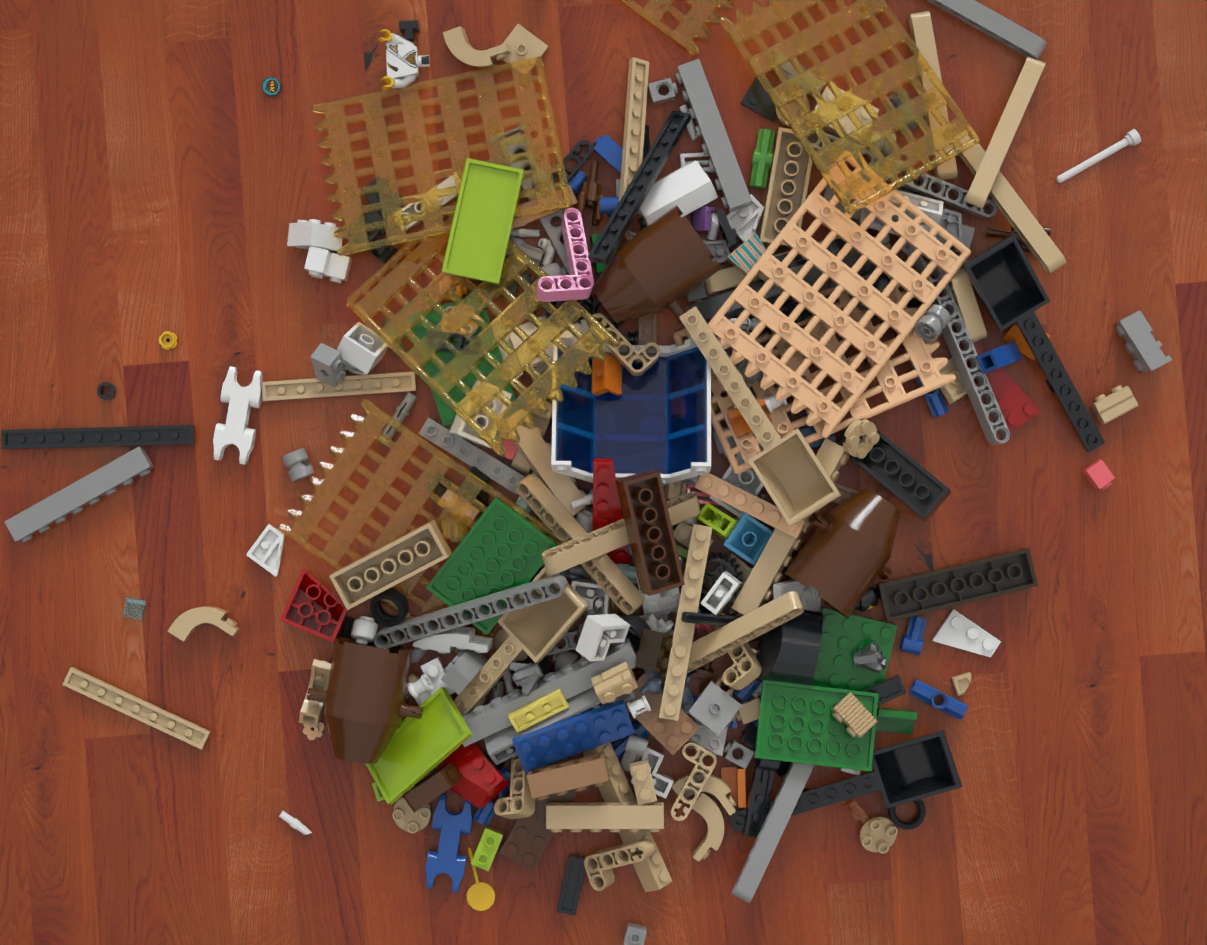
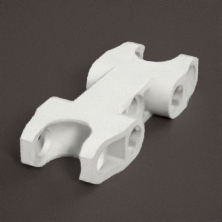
(236, 426)

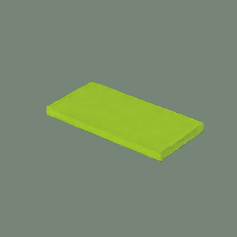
(483, 221)
(419, 746)

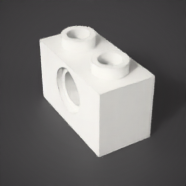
(721, 593)

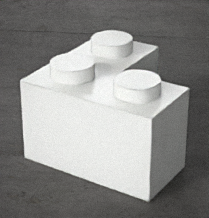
(312, 233)
(328, 264)
(593, 594)
(661, 601)
(599, 633)
(434, 670)
(661, 782)

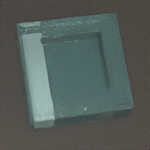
(134, 608)

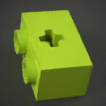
(713, 517)
(487, 848)

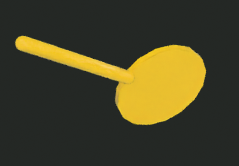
(480, 895)

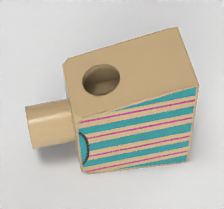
(747, 255)

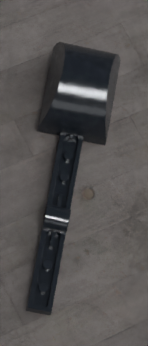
(1012, 295)
(785, 656)
(901, 772)

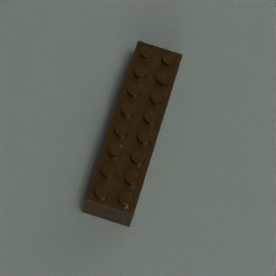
(956, 584)

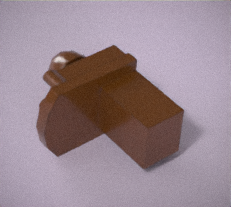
(704, 672)

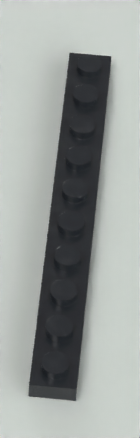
(639, 187)
(98, 437)

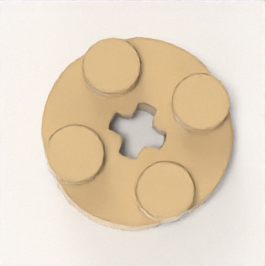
(860, 447)

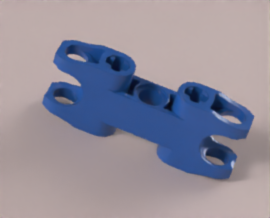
(447, 857)

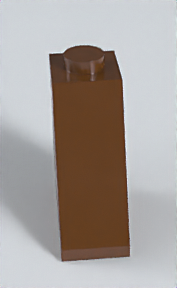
(432, 787)

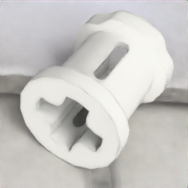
(772, 404)
(420, 686)
(639, 706)

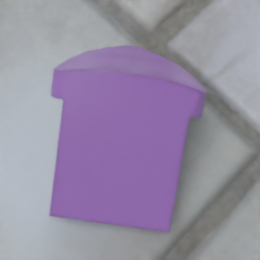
(702, 218)

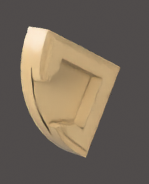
(961, 683)

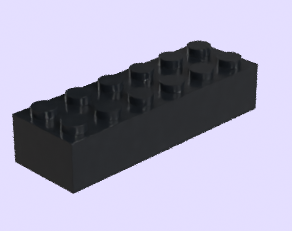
(902, 477)

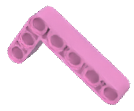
(575, 261)

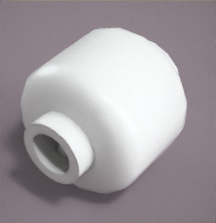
(364, 630)

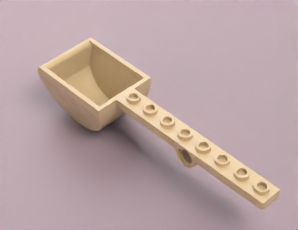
(786, 464)
(531, 630)

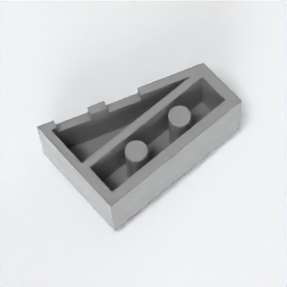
(1141, 342)
(463, 669)

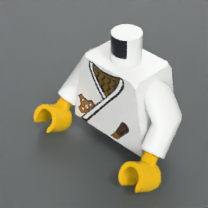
(401, 61)

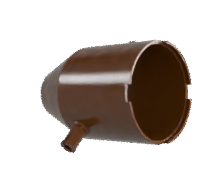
(655, 269)
(847, 550)
(365, 698)

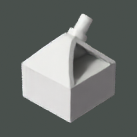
(361, 349)

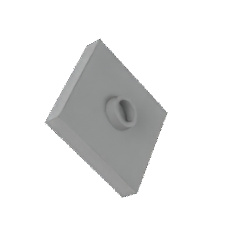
(714, 708)

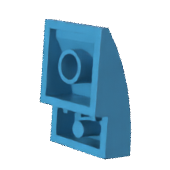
(748, 538)

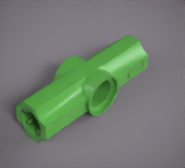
(762, 158)

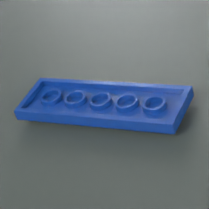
(573, 735)

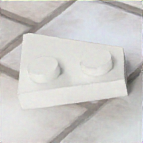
(746, 219)
(268, 549)

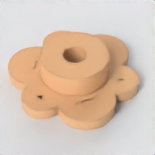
(312, 734)

